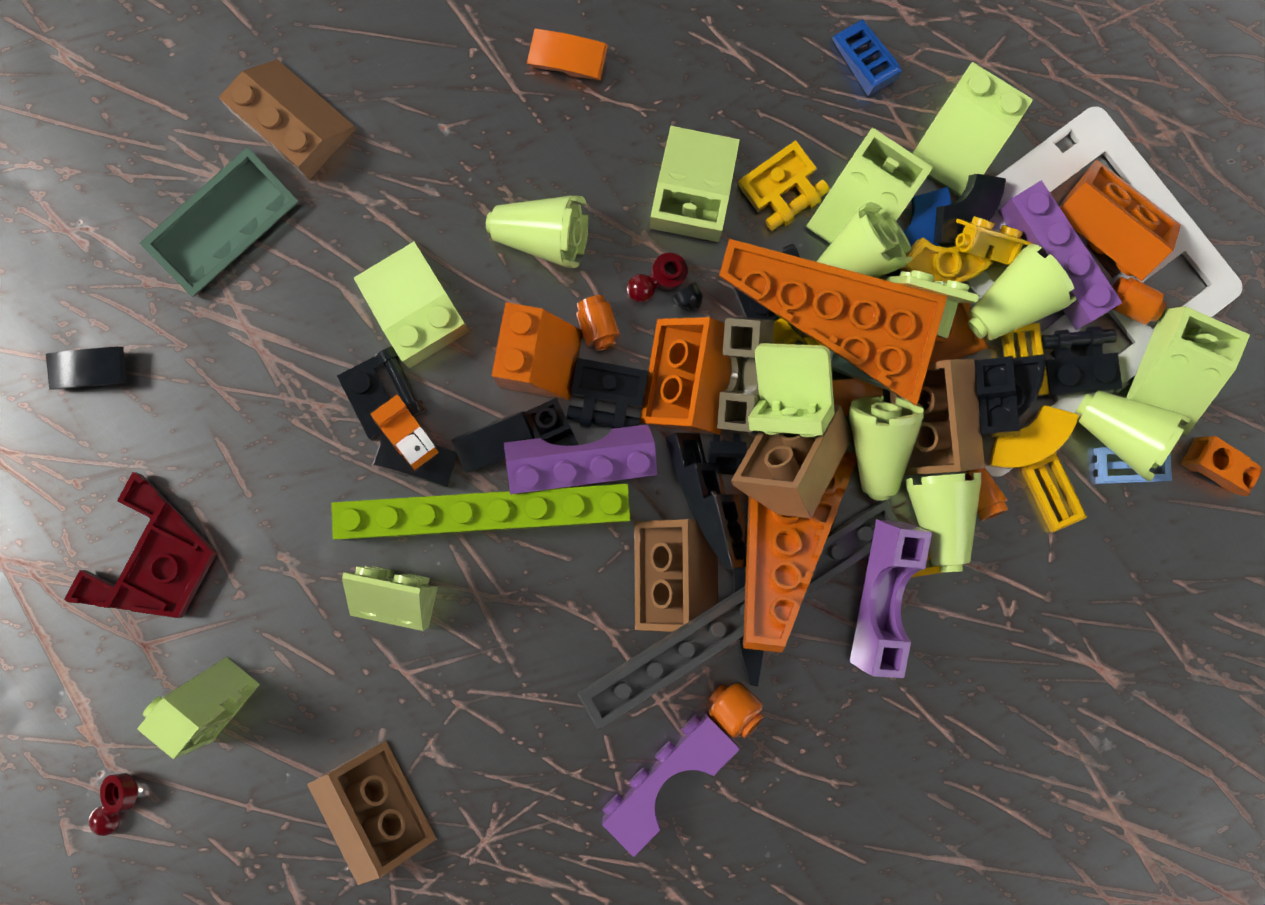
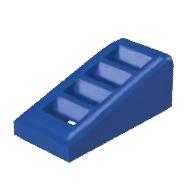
(884, 59)

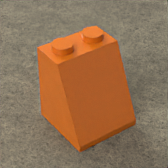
(536, 352)

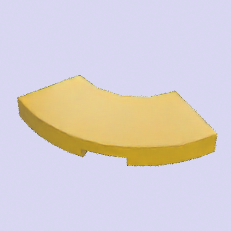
(945, 262)
(1036, 440)

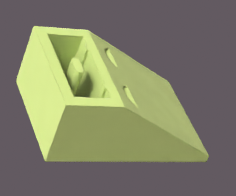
(876, 174)
(694, 184)
(1187, 363)
(395, 600)

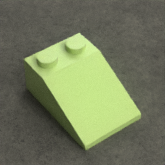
(971, 128)
(411, 305)

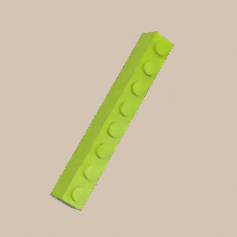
(480, 512)

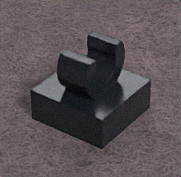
(727, 453)

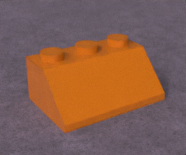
(1120, 221)
(686, 375)

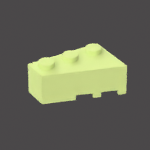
(198, 709)

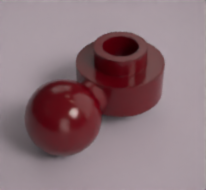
(642, 287)
(117, 794)

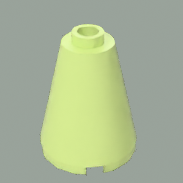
(542, 227)
(869, 244)
(1021, 295)
(1132, 430)
(883, 442)
(949, 510)

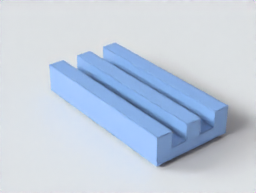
(1103, 466)

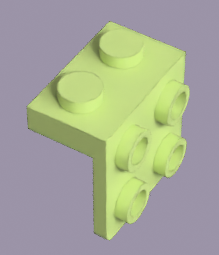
(793, 390)

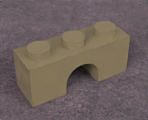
(742, 394)

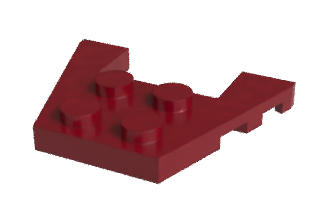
(162, 567)

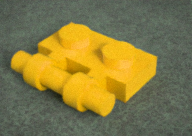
(776, 177)

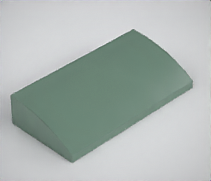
(219, 222)

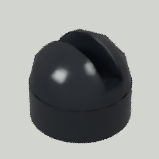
(688, 297)

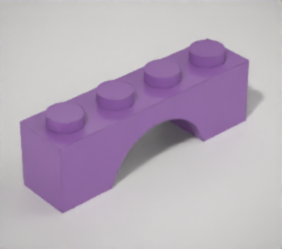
(1046, 225)
(544, 466)
(880, 638)
(633, 816)

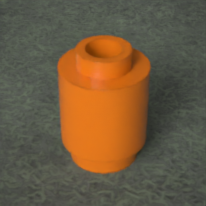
(1139, 300)
(597, 322)

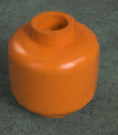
(735, 710)

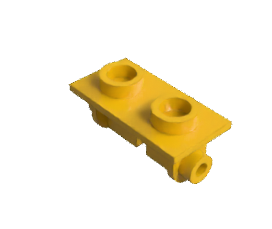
(980, 234)

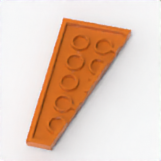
(861, 318)
(782, 562)

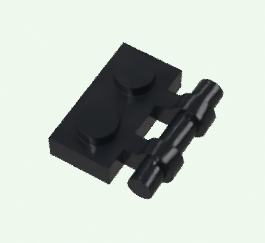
(1082, 373)
(610, 384)

